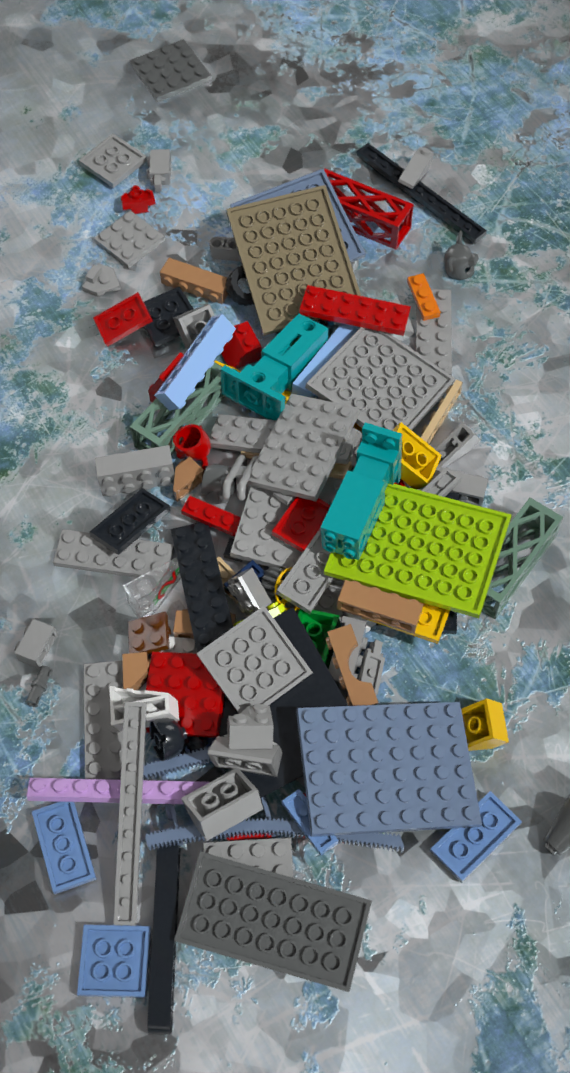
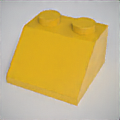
(484, 725)

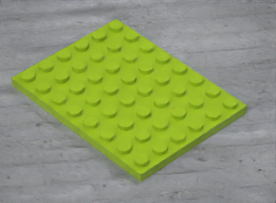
(429, 550)

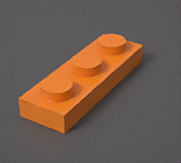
(423, 297)

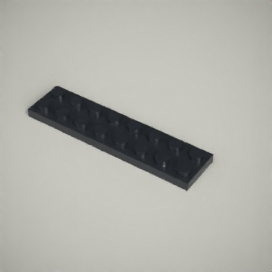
(201, 583)

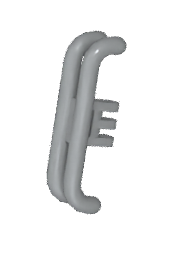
(241, 473)

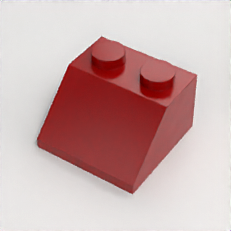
(242, 348)

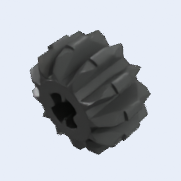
(269, 581)

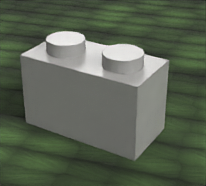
(35, 643)

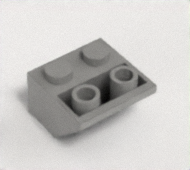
(248, 592)

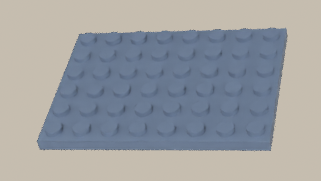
(386, 768)

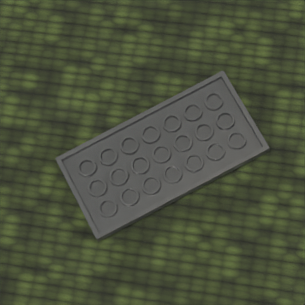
(273, 921)

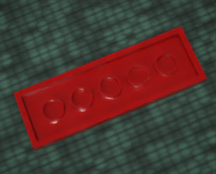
(355, 310)

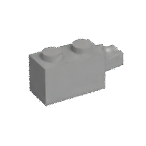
(159, 168)

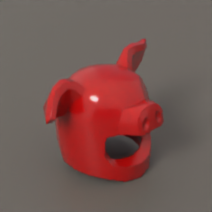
(194, 444)

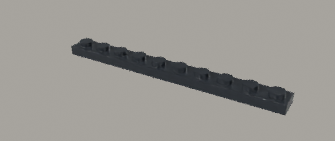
(423, 194)

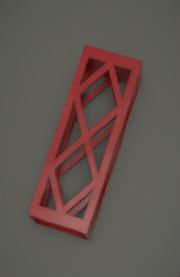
(377, 215)

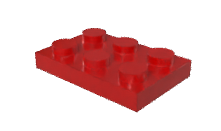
(122, 319)
(301, 522)

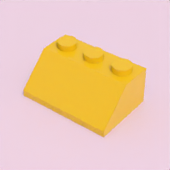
(418, 458)

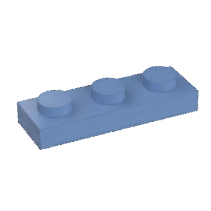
(297, 808)

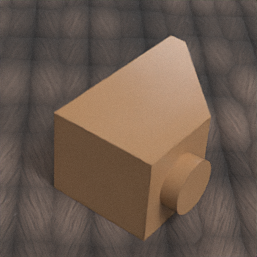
(187, 477)
(135, 670)

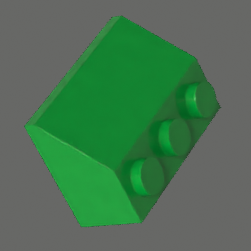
(317, 626)

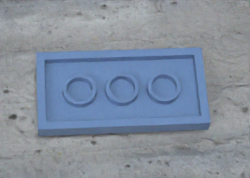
(63, 846)
(466, 848)

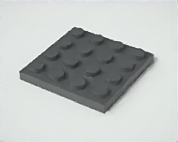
(170, 70)

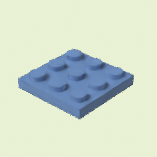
(114, 961)

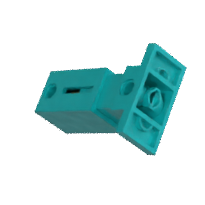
(280, 364)
(363, 492)

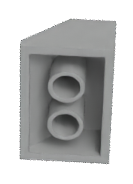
(247, 760)
(222, 803)

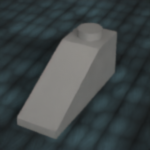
(416, 167)
(457, 445)

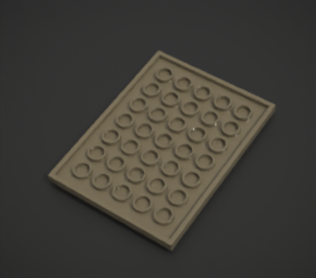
(285, 248)

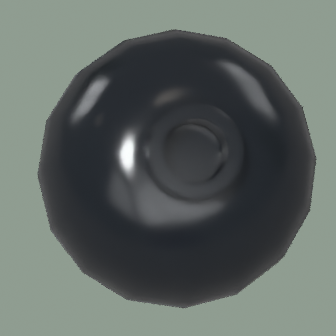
(168, 738)

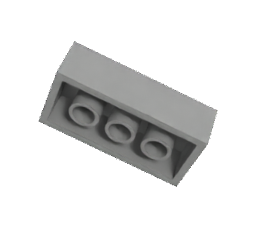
(135, 470)

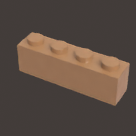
(194, 280)
(380, 606)

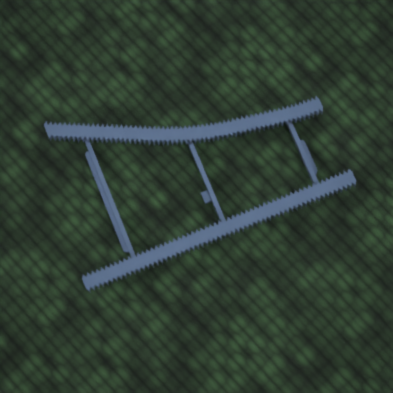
(268, 826)

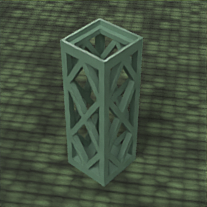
(212, 383)
(542, 521)

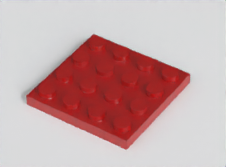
(194, 688)

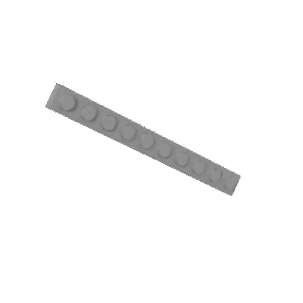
(130, 814)

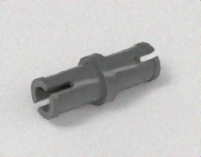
(39, 686)

